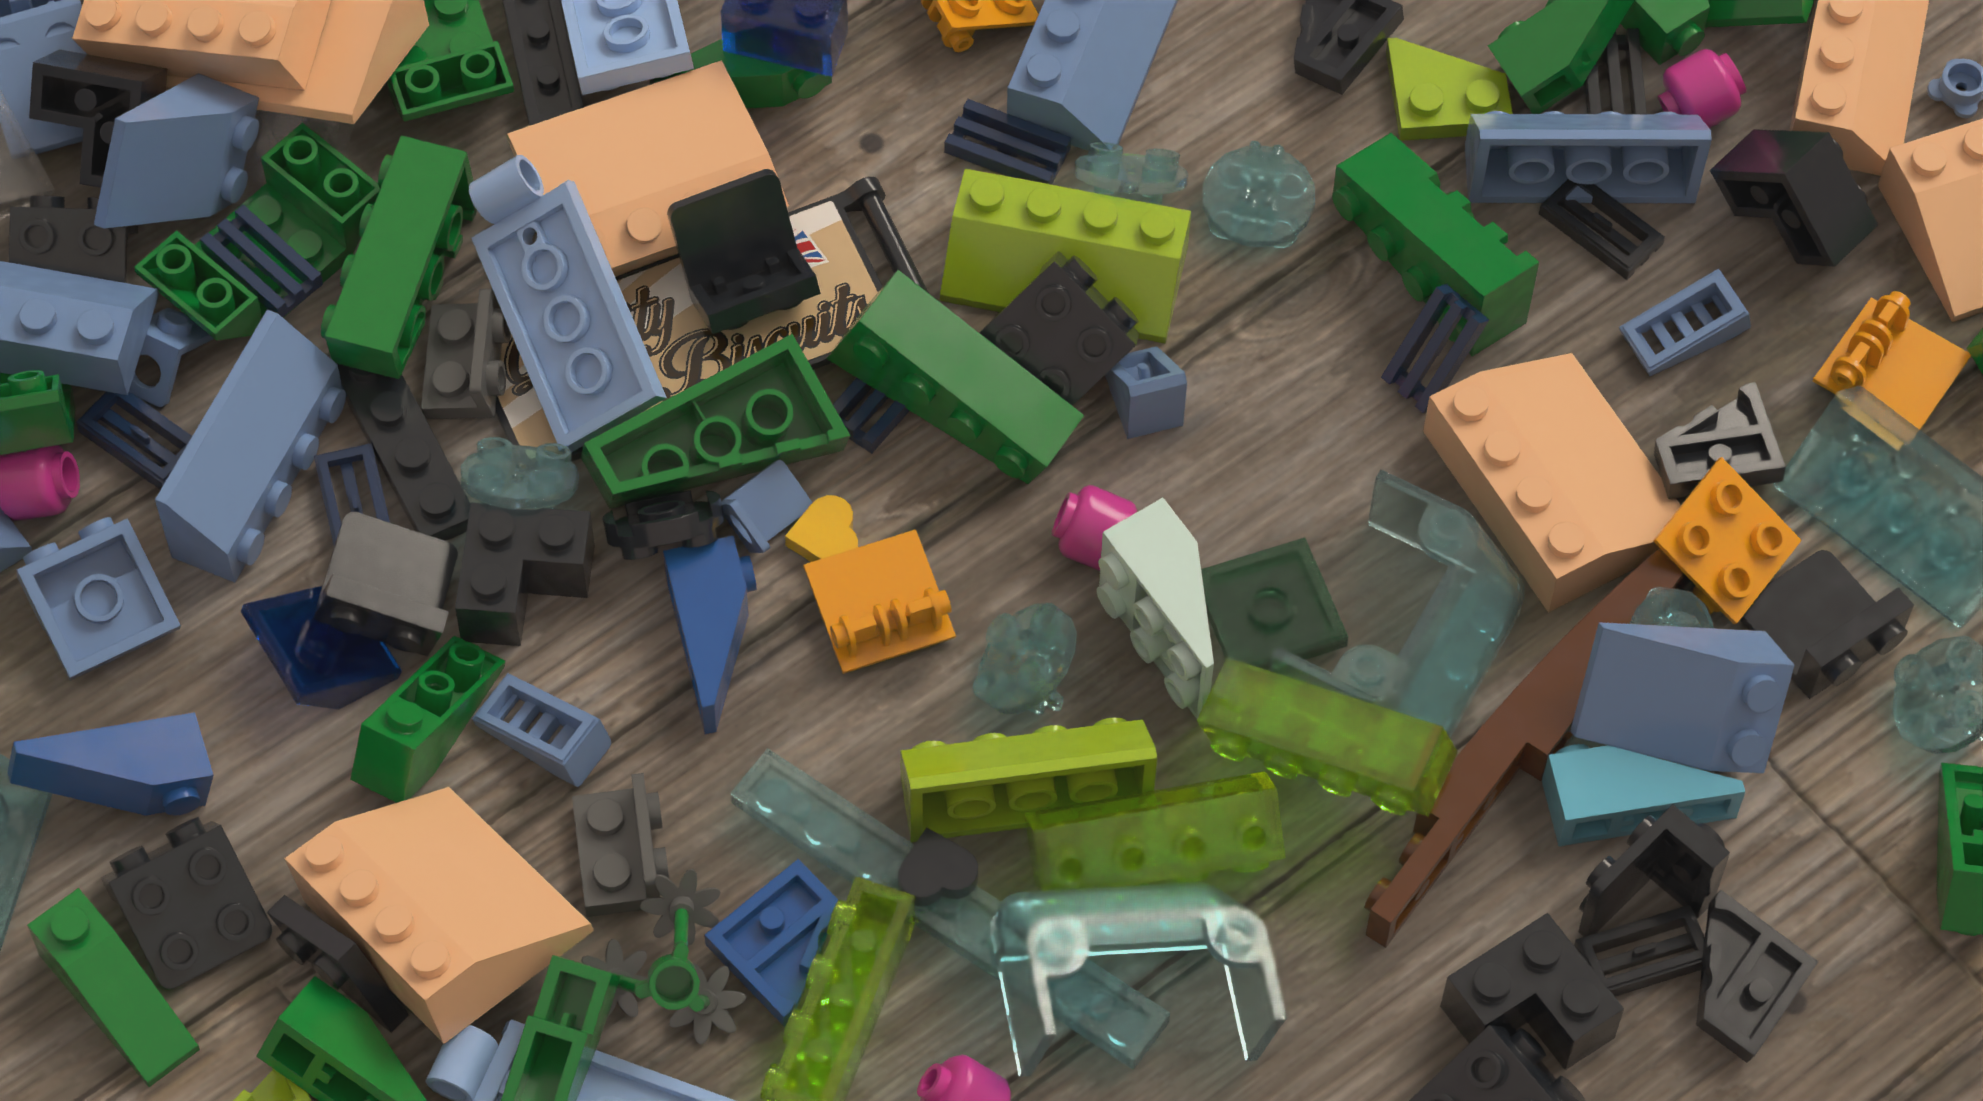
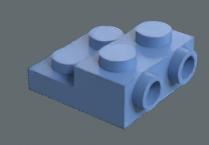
(96, 596)

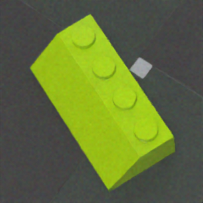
(1013, 226)
(999, 778)

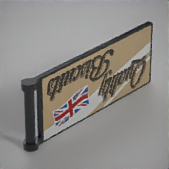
(680, 340)

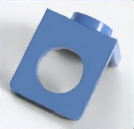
(167, 339)
(765, 506)

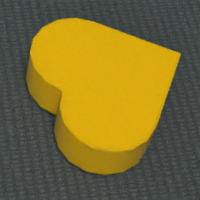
(823, 529)

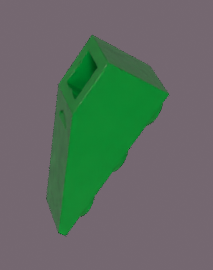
(1557, 48)
(422, 720)

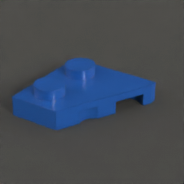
(776, 938)

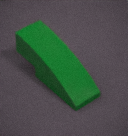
(561, 1033)

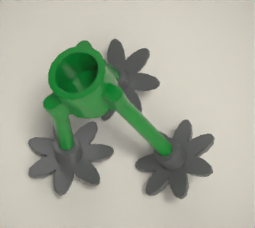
(673, 978)

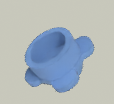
(1963, 74)

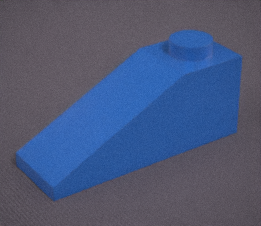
(711, 613)
(126, 766)

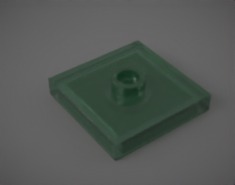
(1272, 603)

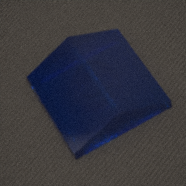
(314, 658)

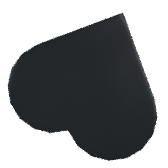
(937, 869)

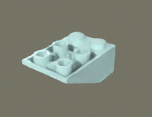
(1158, 591)

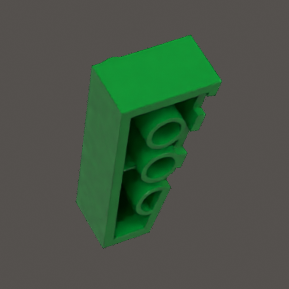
(1434, 237)
(399, 257)
(955, 379)
(720, 429)

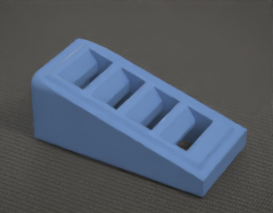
(1710, 288)
(572, 751)

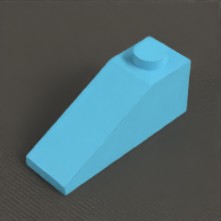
(1612, 790)

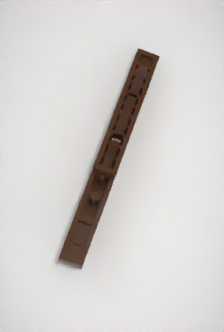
(1515, 737)

